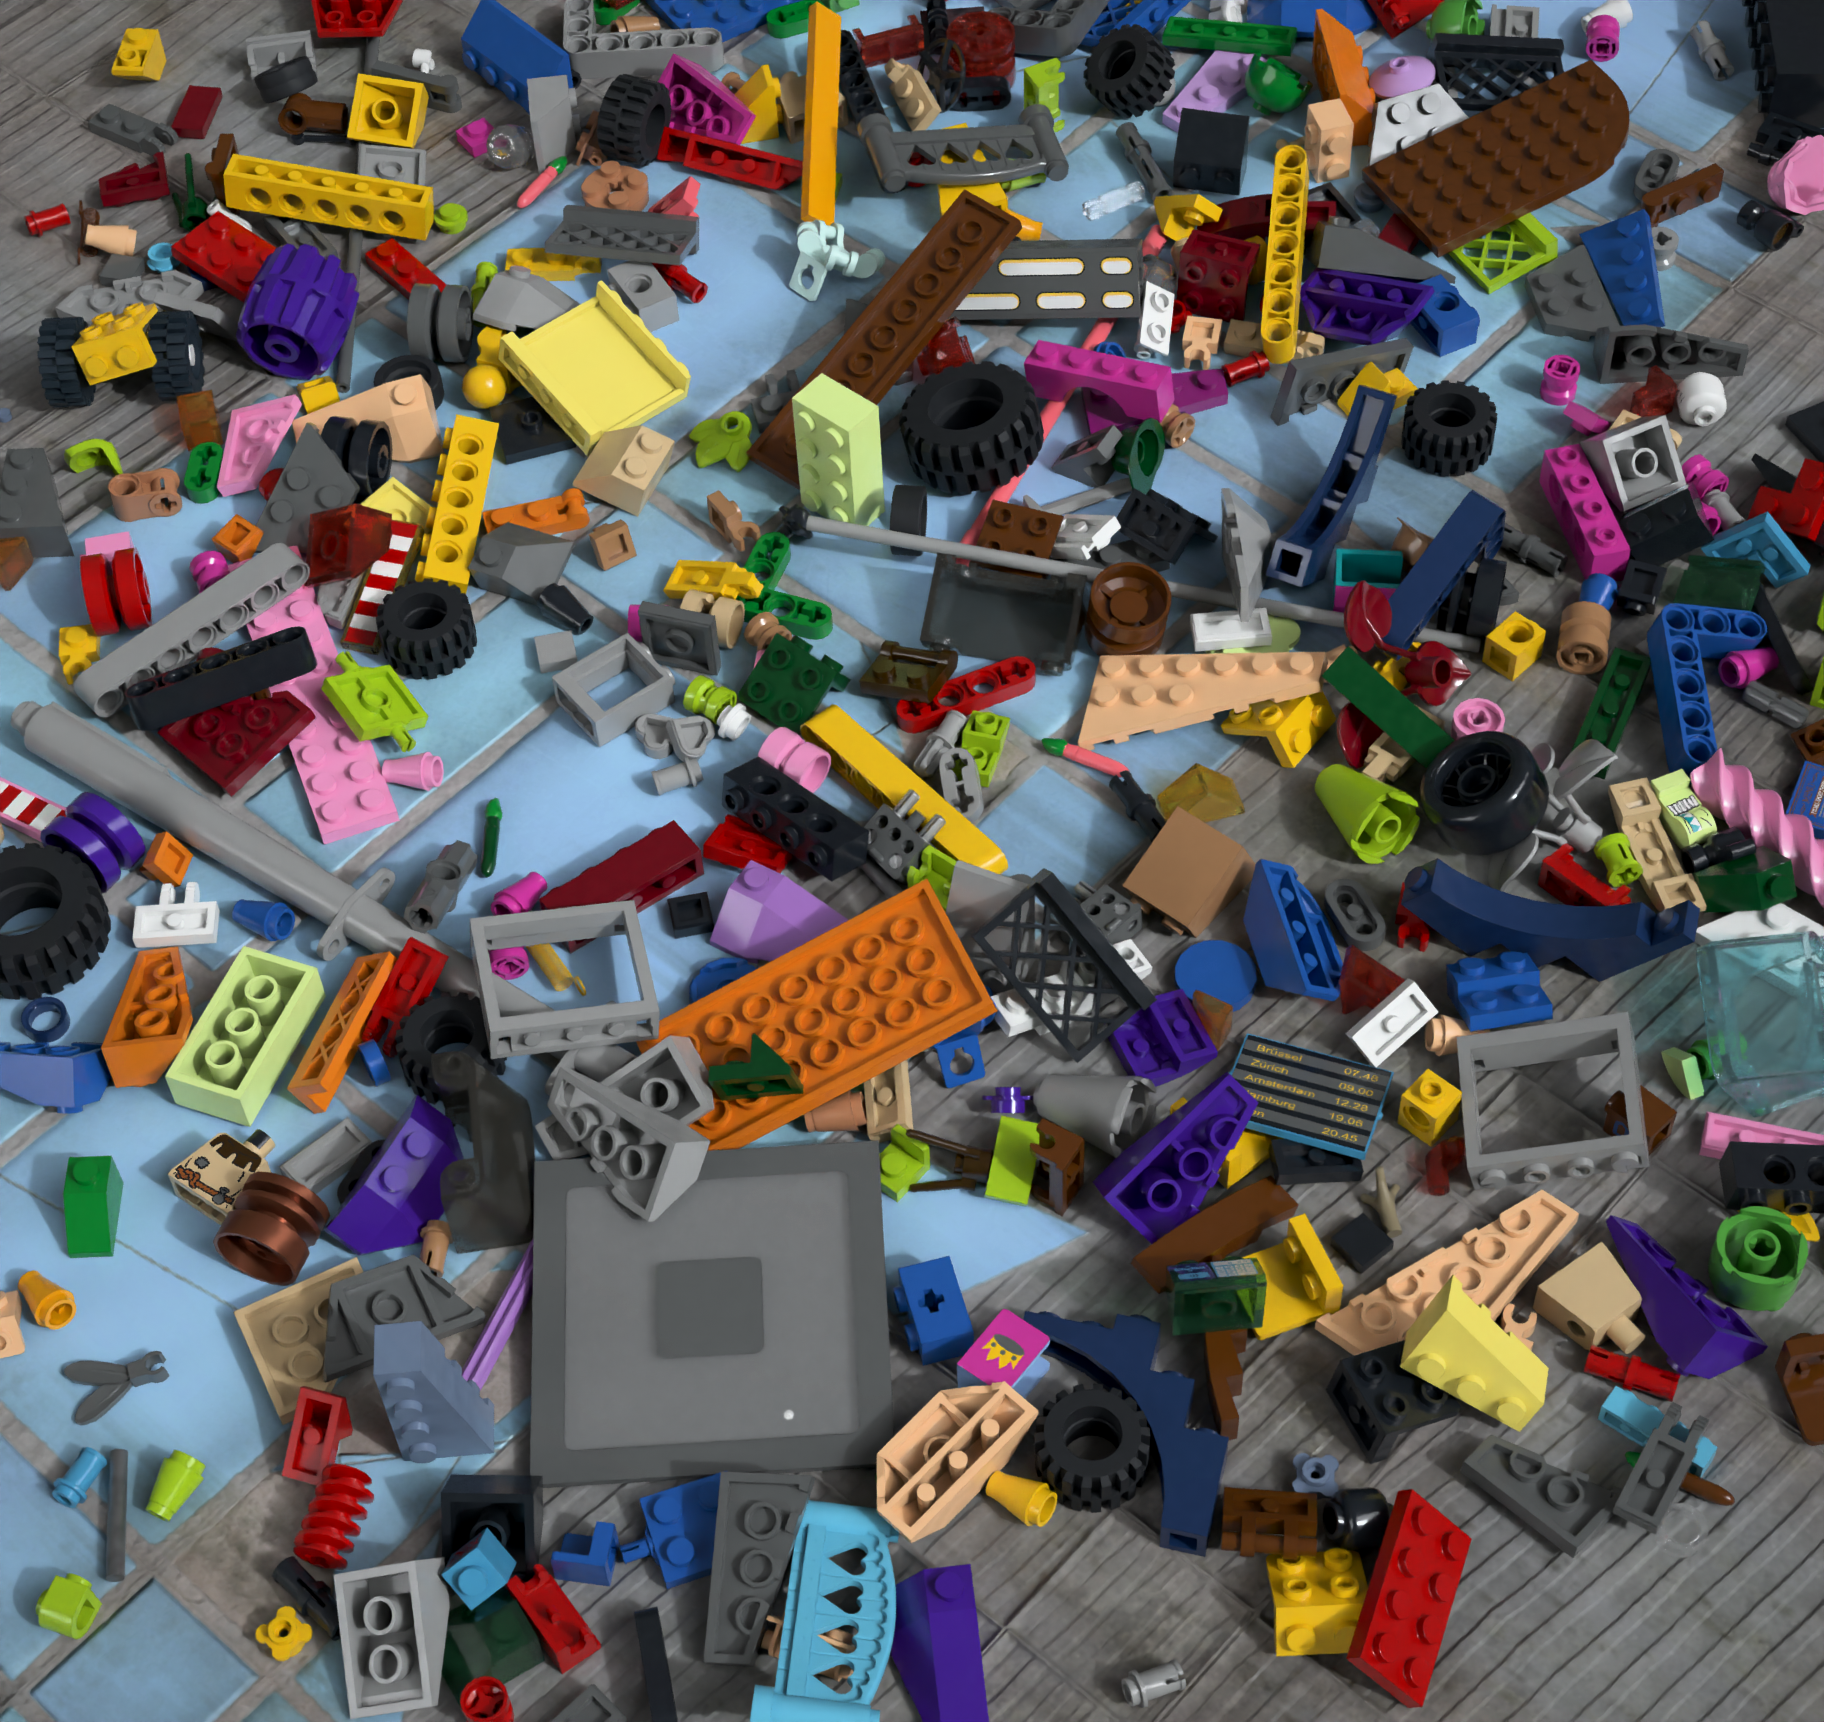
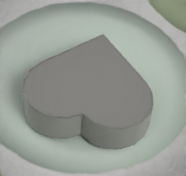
(653, 734)
(690, 736)

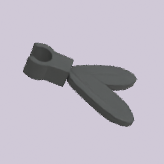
(114, 1382)

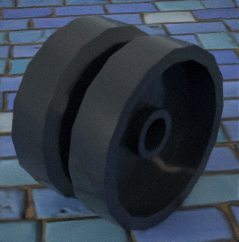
(363, 450)

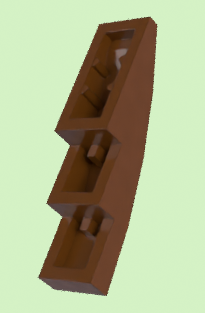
(1217, 1230)
(1224, 1375)

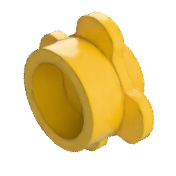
(290, 1645)

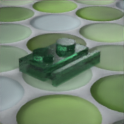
(1720, 582)

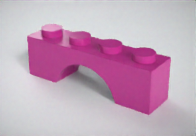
(1136, 385)

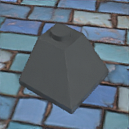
(519, 561)

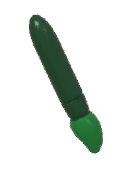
(489, 850)

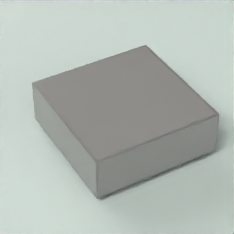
(555, 651)

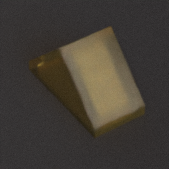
(1202, 794)

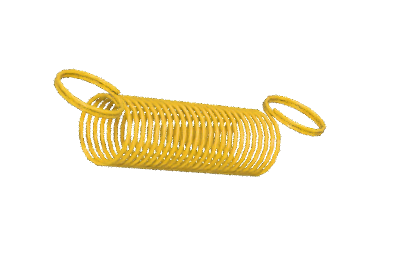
(553, 967)

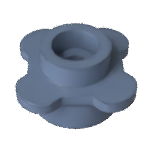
(1325, 1467)

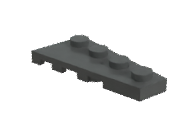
(750, 1556)

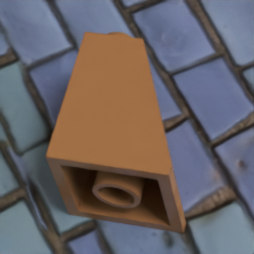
(1189, 874)

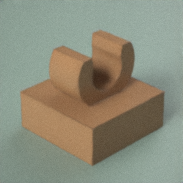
(612, 544)

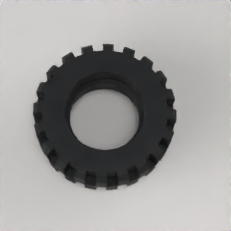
(977, 458)
(69, 940)

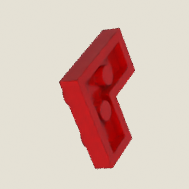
(1802, 509)

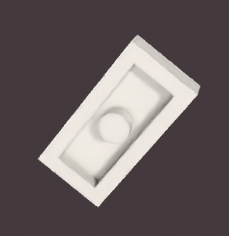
(1392, 1022)

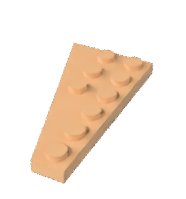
(1187, 689)
(1487, 1261)

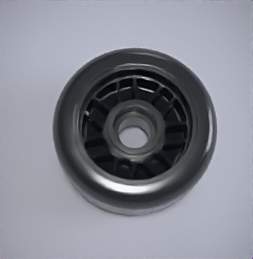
(1484, 793)

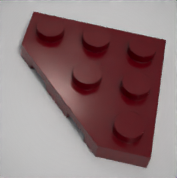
(238, 737)

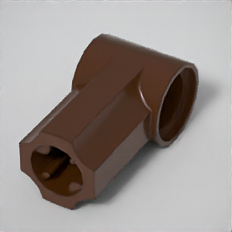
(315, 115)

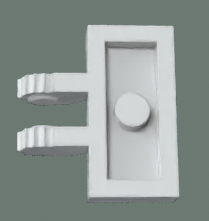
(176, 923)

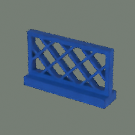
(1147, 14)

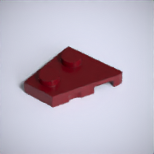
(135, 184)

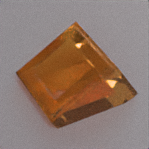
(14, 561)
(1214, 1015)

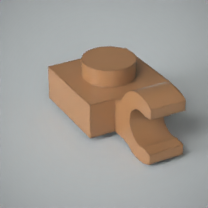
(727, 520)

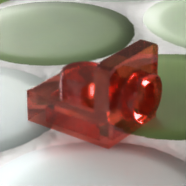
(1656, 396)

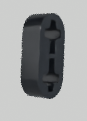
(980, 93)

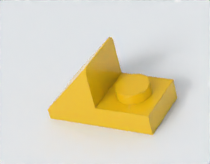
(1182, 213)
(1391, 382)

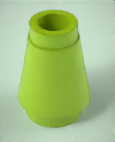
(174, 1484)

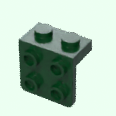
(791, 682)

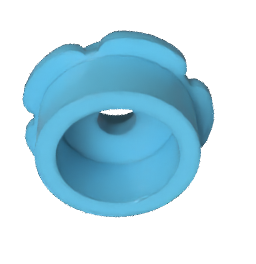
(161, 258)

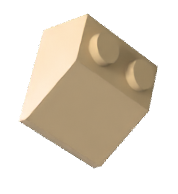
(626, 467)

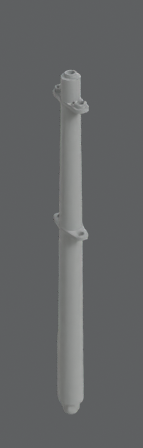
(350, 913)

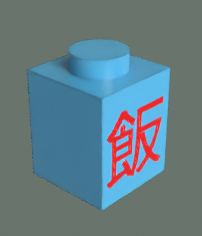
(479, 1569)

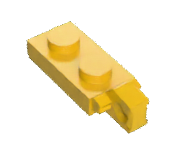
(552, 266)
(712, 577)

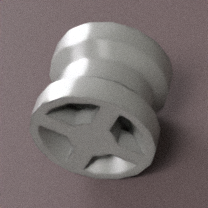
(1665, 244)

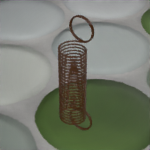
(84, 222)

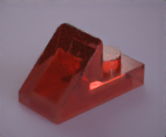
(1364, 981)

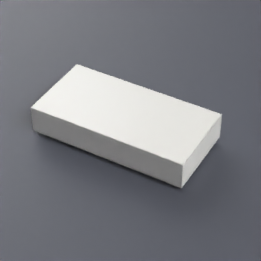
(1226, 630)

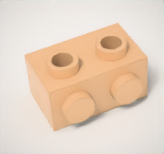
(1328, 140)

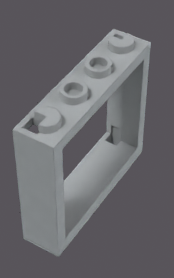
(569, 1027)
(1542, 1045)

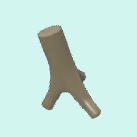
(1385, 1204)

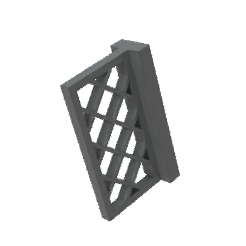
(625, 235)

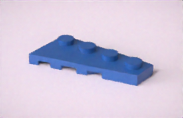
(1628, 267)

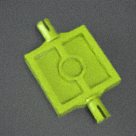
(374, 702)

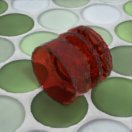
(986, 45)

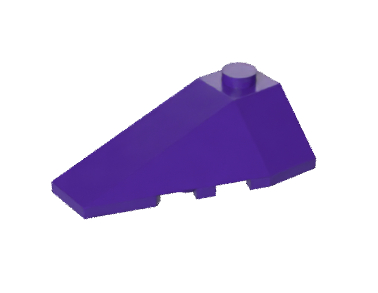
(1173, 1165)
(1684, 1322)

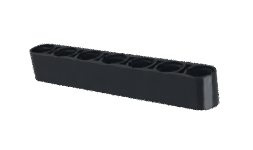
(858, 88)

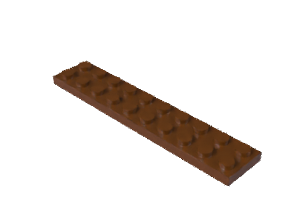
(901, 317)

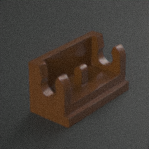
(1059, 1162)

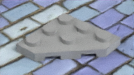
(92, 302)

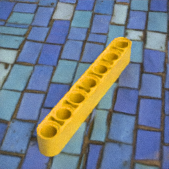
(1285, 254)
(887, 779)

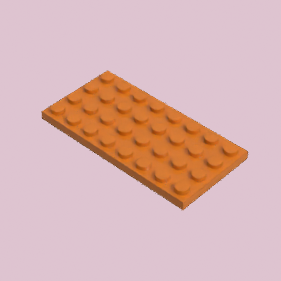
(836, 1011)

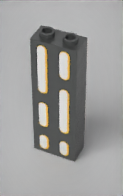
(1060, 281)

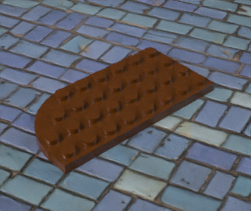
(1505, 159)

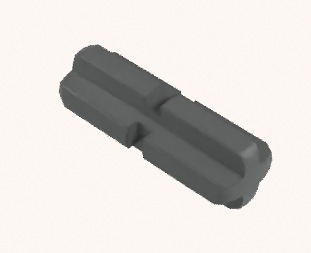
(1782, 708)

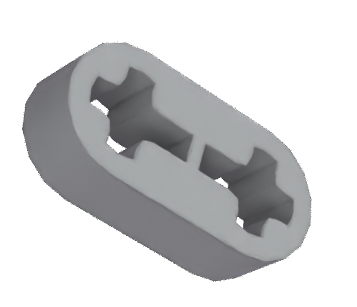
(970, 782)

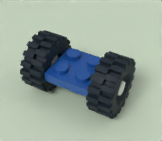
(172, 339)

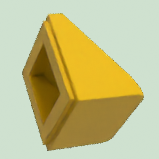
(318, 393)

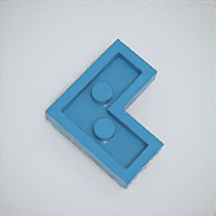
(1761, 541)

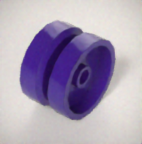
(98, 836)

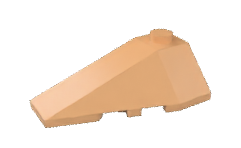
(402, 405)

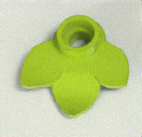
(720, 442)

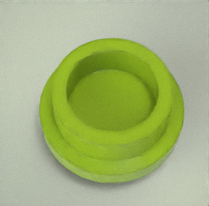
(451, 218)

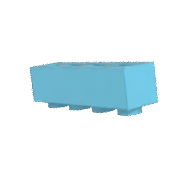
(1637, 1420)

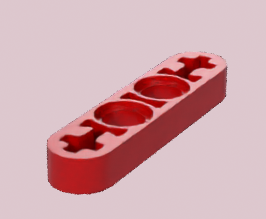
(969, 699)

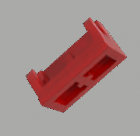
(1576, 885)
(554, 1619)

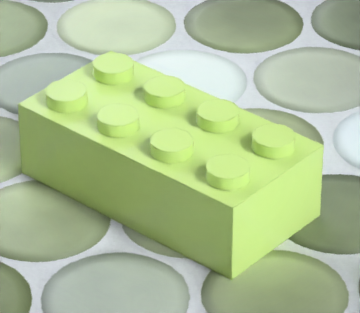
(838, 452)
(246, 1036)

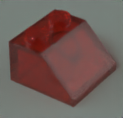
(345, 543)

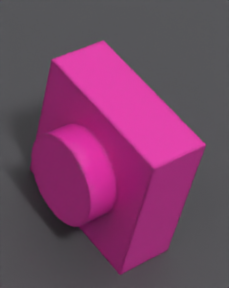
(474, 136)
(1585, 420)

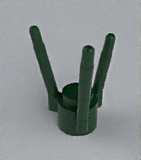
(194, 209)

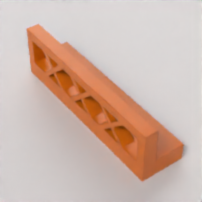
(340, 1032)

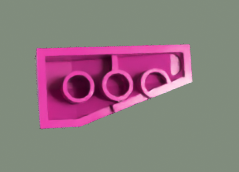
(704, 103)

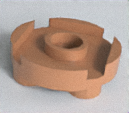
(627, 182)

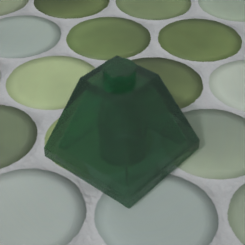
(488, 1642)

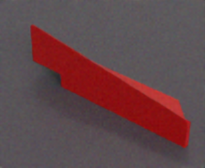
(729, 159)

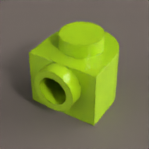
(68, 1606)

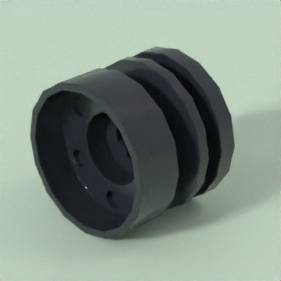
(1474, 598)

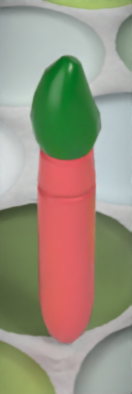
(542, 181)
(1060, 747)

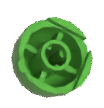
(1456, 18)

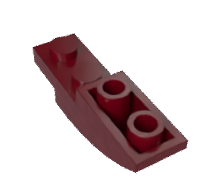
(1251, 217)

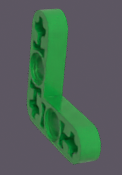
(768, 600)

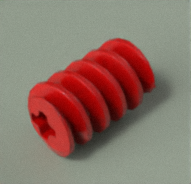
(332, 1515)

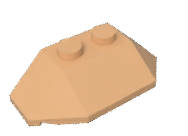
(948, 1455)

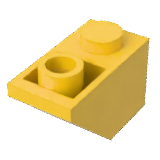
(140, 55)
(760, 97)

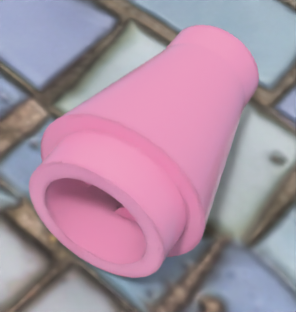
(416, 771)

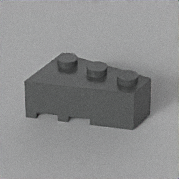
(32, 504)

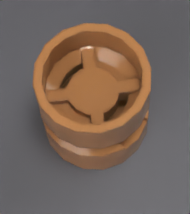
(1583, 638)

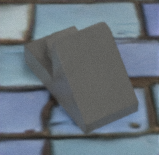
(1089, 458)

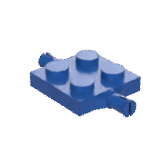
(679, 1531)

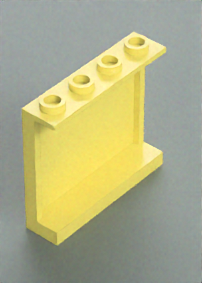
(596, 369)

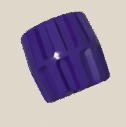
(297, 312)

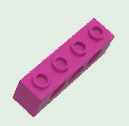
(1584, 512)

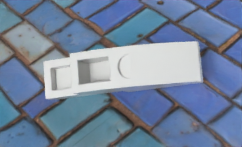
(1017, 1017)

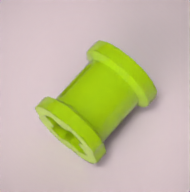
(1618, 859)

